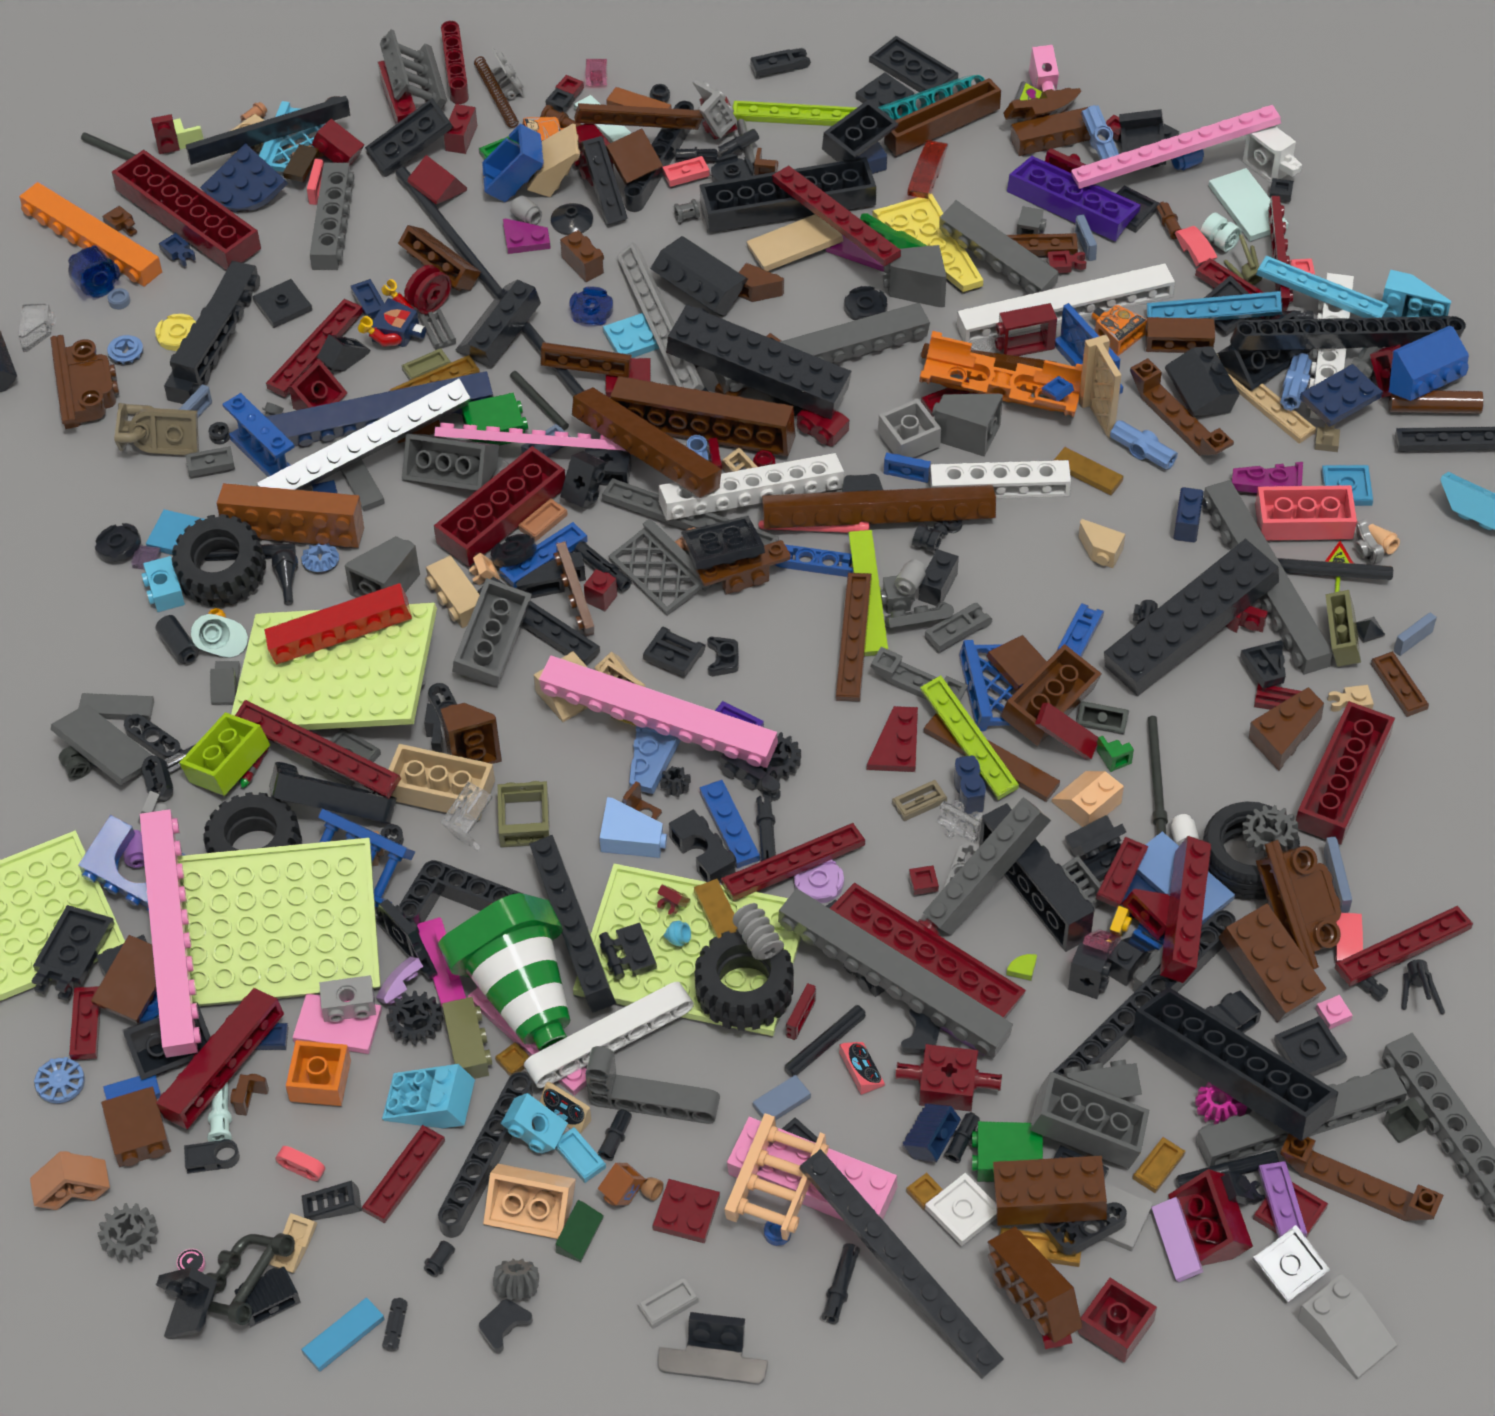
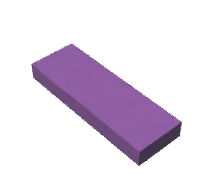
(1281, 1197)

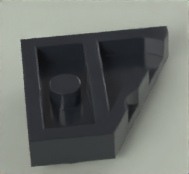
(1266, 663)

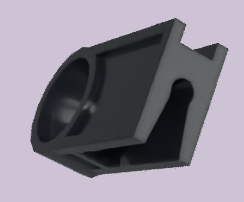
(203, 1158)

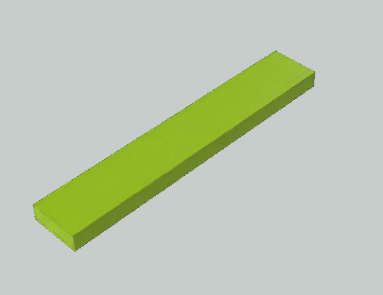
(789, 113)
(864, 561)
(969, 737)

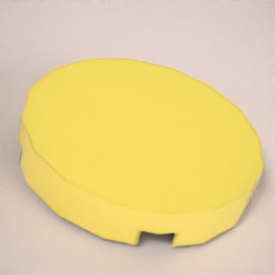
(172, 330)

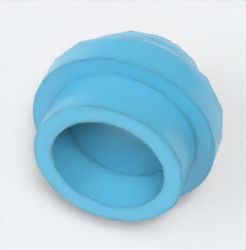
(678, 933)

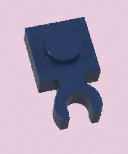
(177, 247)

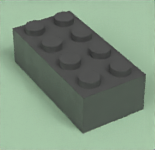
(491, 632)
(1090, 1120)

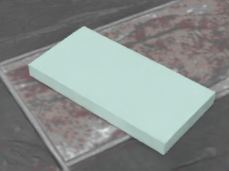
(1244, 202)

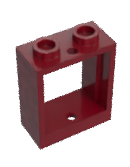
(1027, 343)

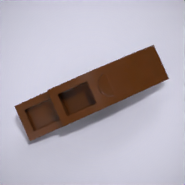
(1048, 104)

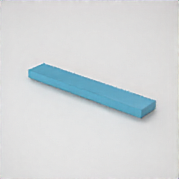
(1321, 289)

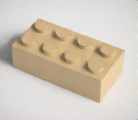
(436, 778)

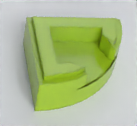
(1022, 966)

